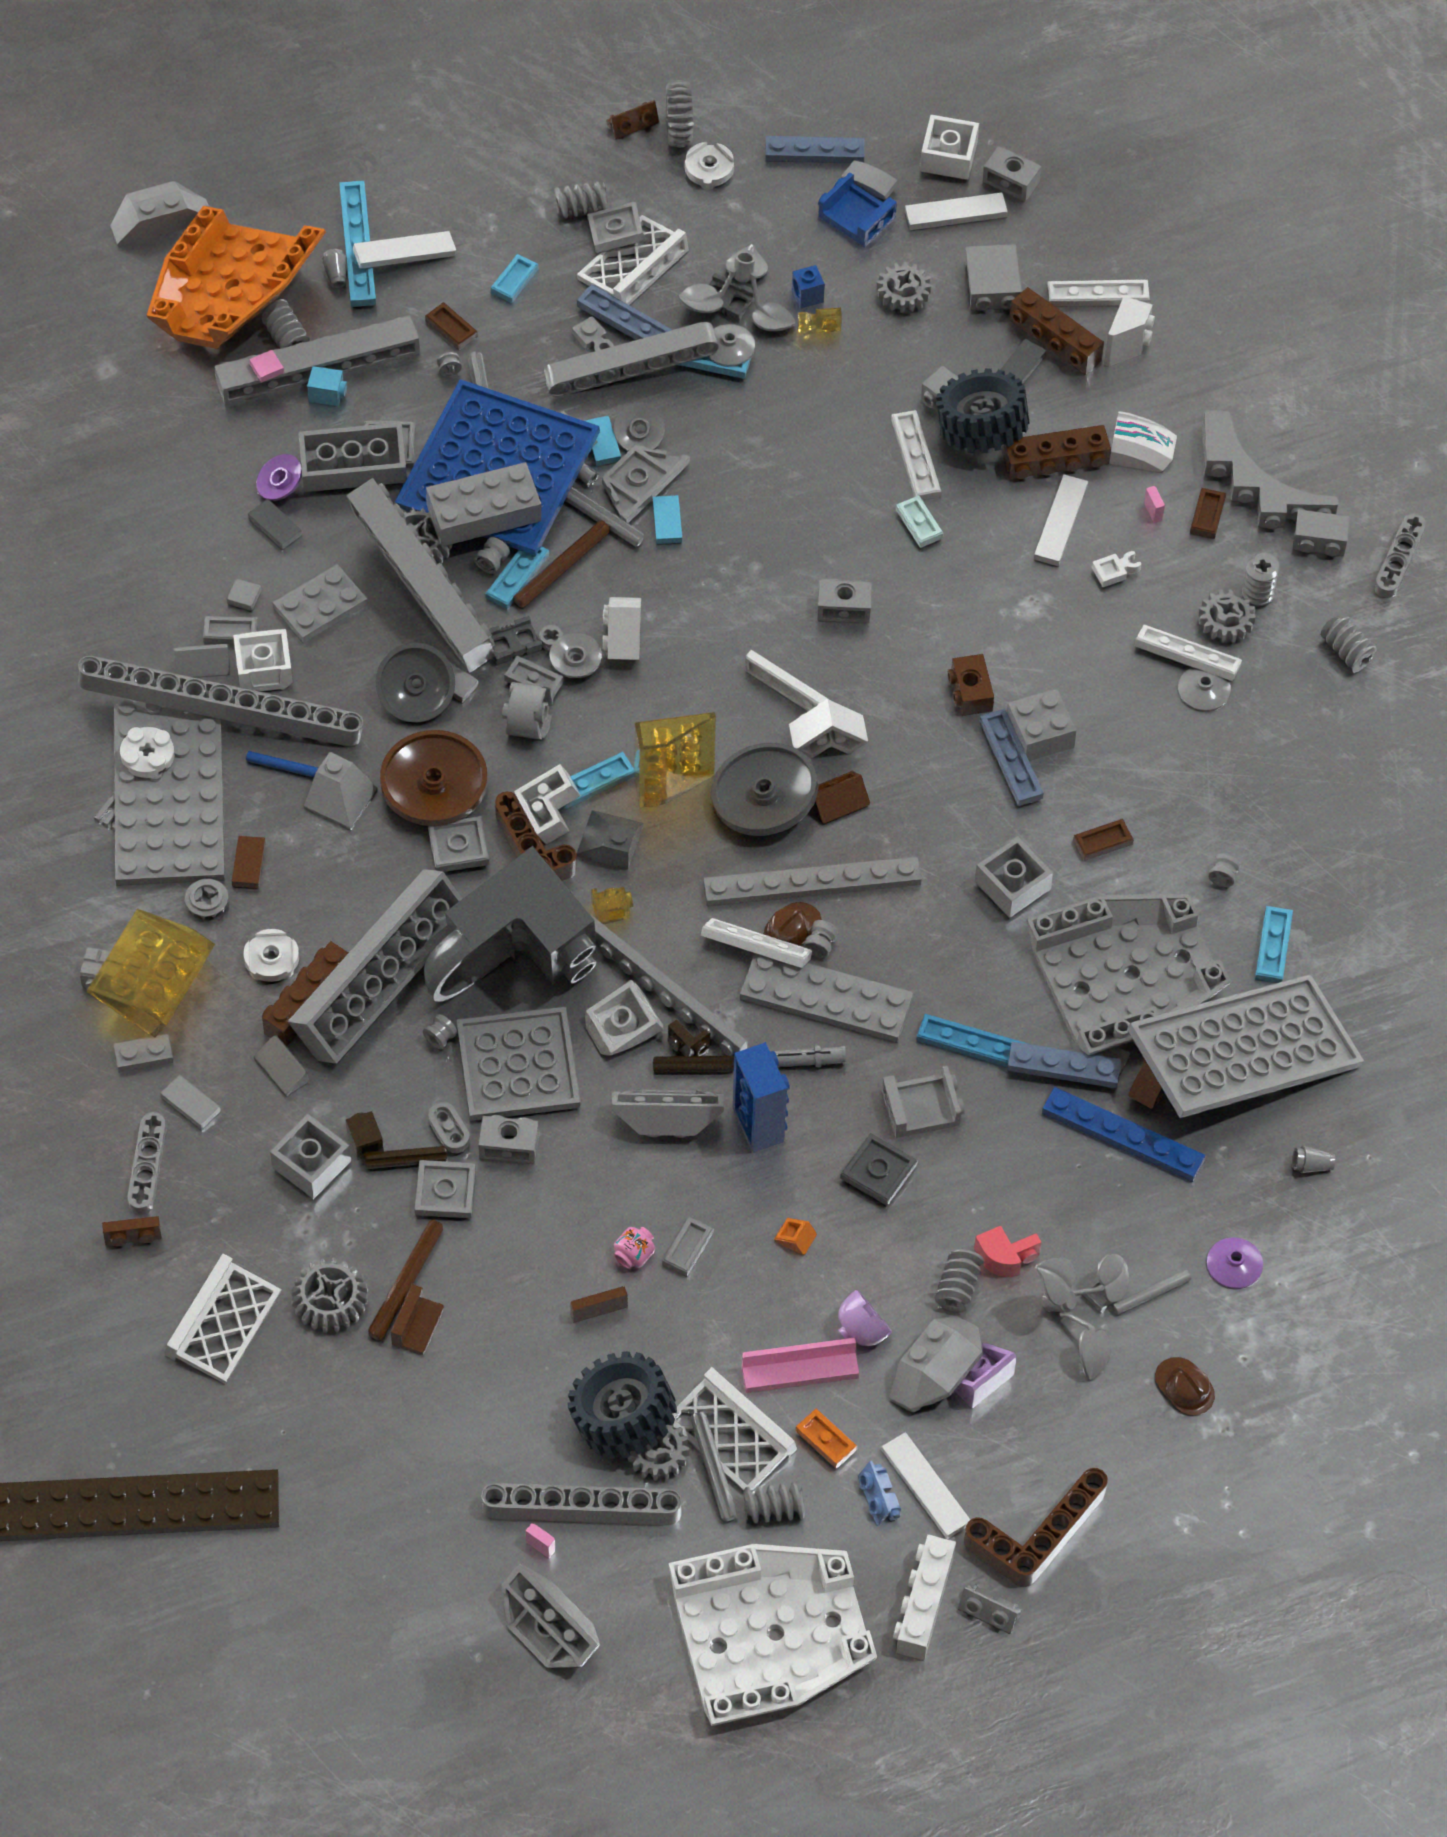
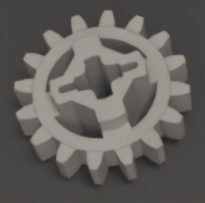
(904, 287)
(1227, 615)
(662, 1459)

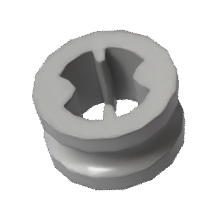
(449, 364)
(551, 631)

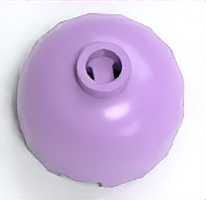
(861, 1321)

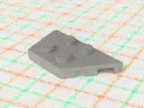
(639, 478)

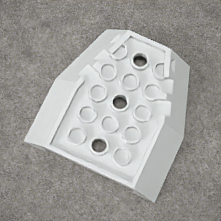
(760, 1588)

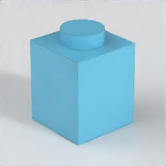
(326, 386)

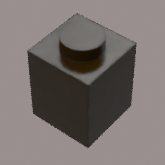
(364, 1134)

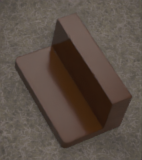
(841, 796)
(416, 1321)

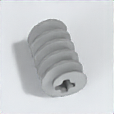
(581, 199)
(283, 324)
(1261, 579)
(1348, 643)
(958, 1280)
(774, 1502)

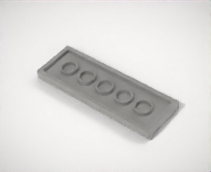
(828, 997)

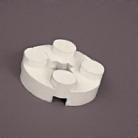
(709, 176)
(147, 738)
(271, 969)

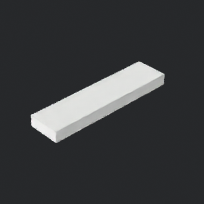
(955, 211)
(404, 249)
(1096, 292)
(916, 455)
(1061, 520)
(1188, 652)
(782, 681)
(756, 942)
(925, 1485)

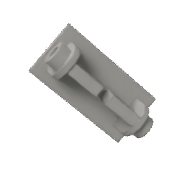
(981, 1605)

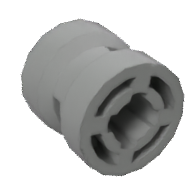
(492, 555)
(821, 937)

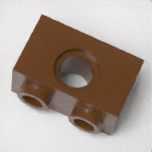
(971, 671)

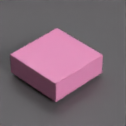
(266, 366)
(1154, 504)
(540, 1540)

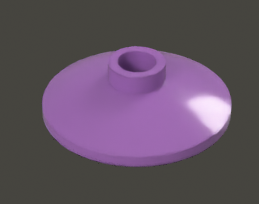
(279, 477)
(1234, 1273)

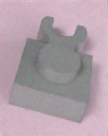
(591, 335)

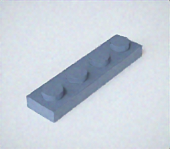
(814, 149)
(619, 314)
(1011, 757)
(1064, 1064)

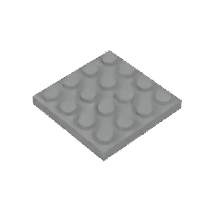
(518, 1063)

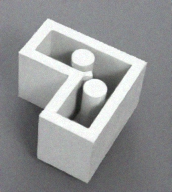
(623, 623)
(826, 727)
(542, 800)

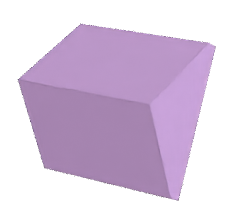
(987, 1375)

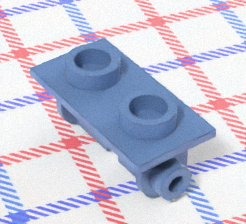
(875, 1482)

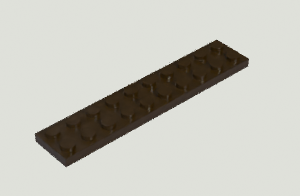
(139, 1505)

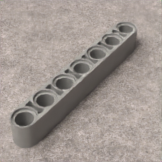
(631, 359)
(592, 1513)

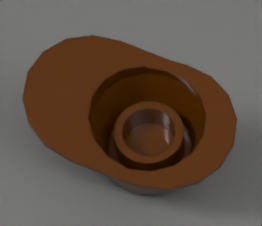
(792, 923)
(1185, 1385)

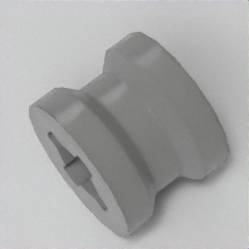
(1224, 870)
(440, 1031)

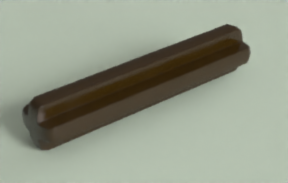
(685, 1064)
(405, 1157)

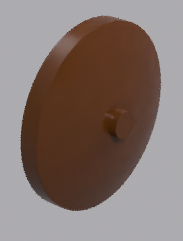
(433, 777)

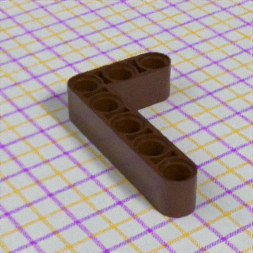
(1044, 1535)

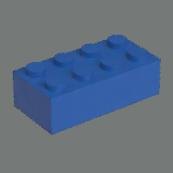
(760, 1096)

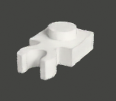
(1113, 570)

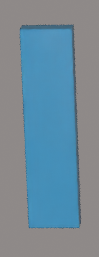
(965, 1040)

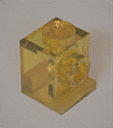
(611, 904)

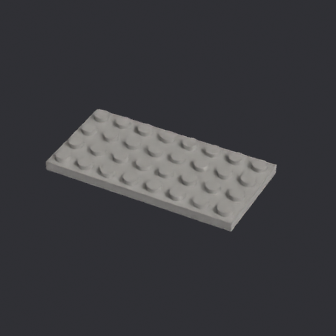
(172, 822)
(1245, 1045)

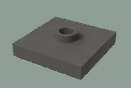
(878, 1169)

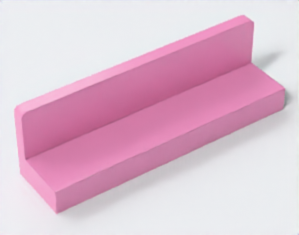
(800, 1365)

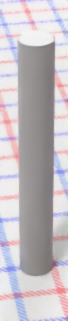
(1151, 1292)

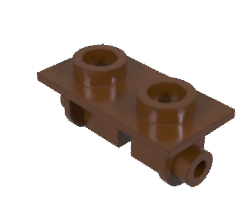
(633, 119)

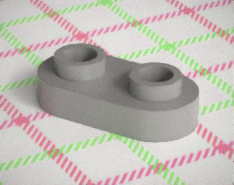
(450, 1129)

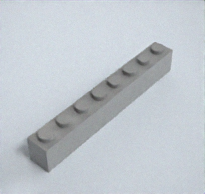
(342, 352)

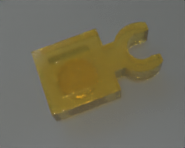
(824, 320)

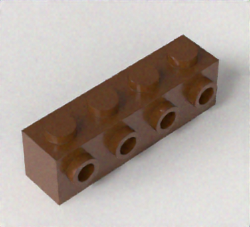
(1056, 331)
(1057, 452)
(292, 997)

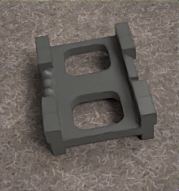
(732, 291)
(510, 634)

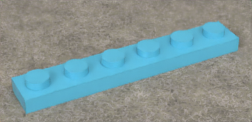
(356, 231)

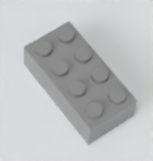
(352, 456)
(483, 504)

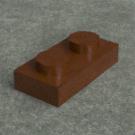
(131, 1230)

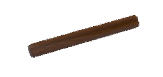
(561, 563)
(405, 1280)

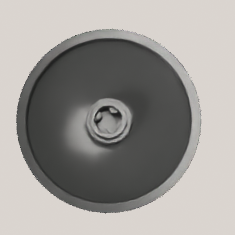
(764, 789)

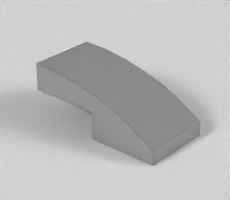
(872, 179)

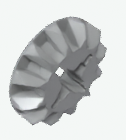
(211, 888)

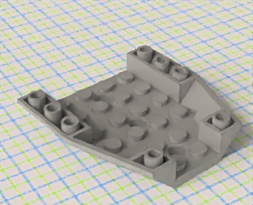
(1114, 934)

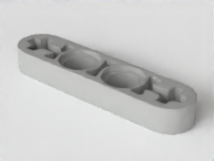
(1400, 555)
(144, 1162)

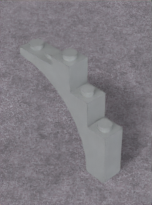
(1248, 481)

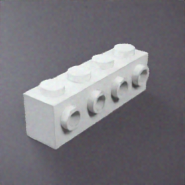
(925, 1598)

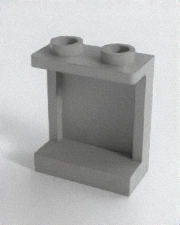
(992, 276)
(922, 1103)

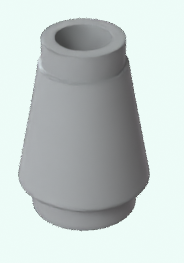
(335, 267)
(1312, 1160)

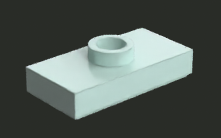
(919, 521)

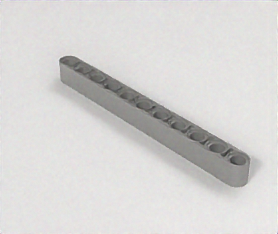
(207, 703)

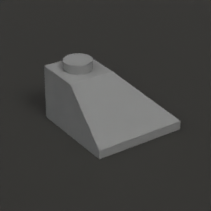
(339, 792)

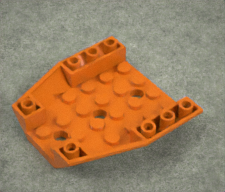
(224, 277)

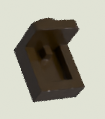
(682, 1040)

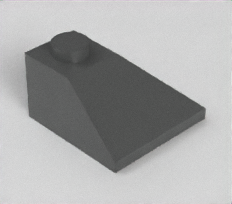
(610, 839)

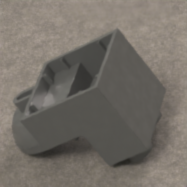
(512, 912)

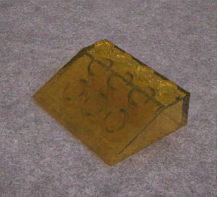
(673, 756)
(150, 970)

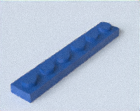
(1123, 1134)

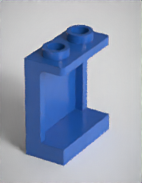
(855, 211)

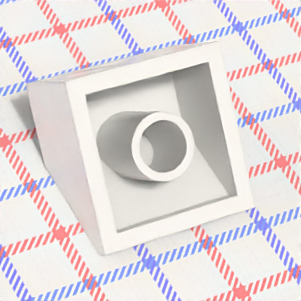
(1129, 331)

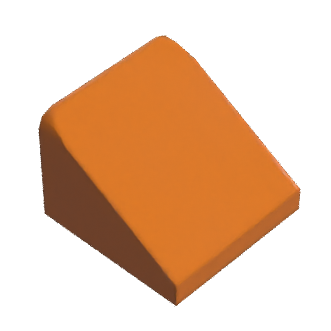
(796, 1235)

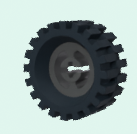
(982, 410)
(613, 1388)

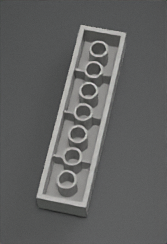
(422, 574)
(375, 969)

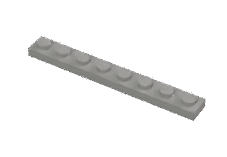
(812, 881)
(668, 991)

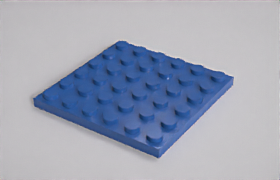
(495, 431)

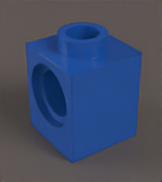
(808, 286)

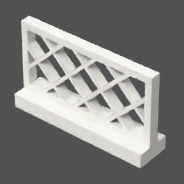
(647, 269)
(199, 1312)
(752, 1418)

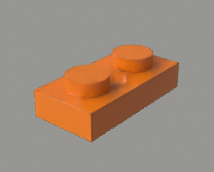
(826, 1438)

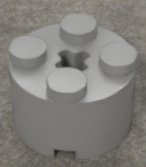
(528, 710)

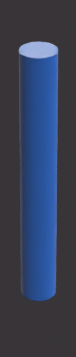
(282, 764)

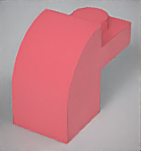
(1002, 1256)

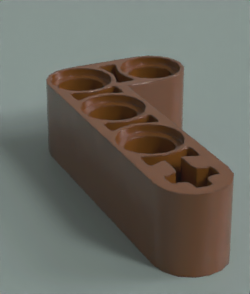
(527, 837)

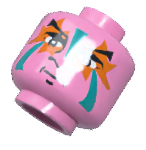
(634, 1247)

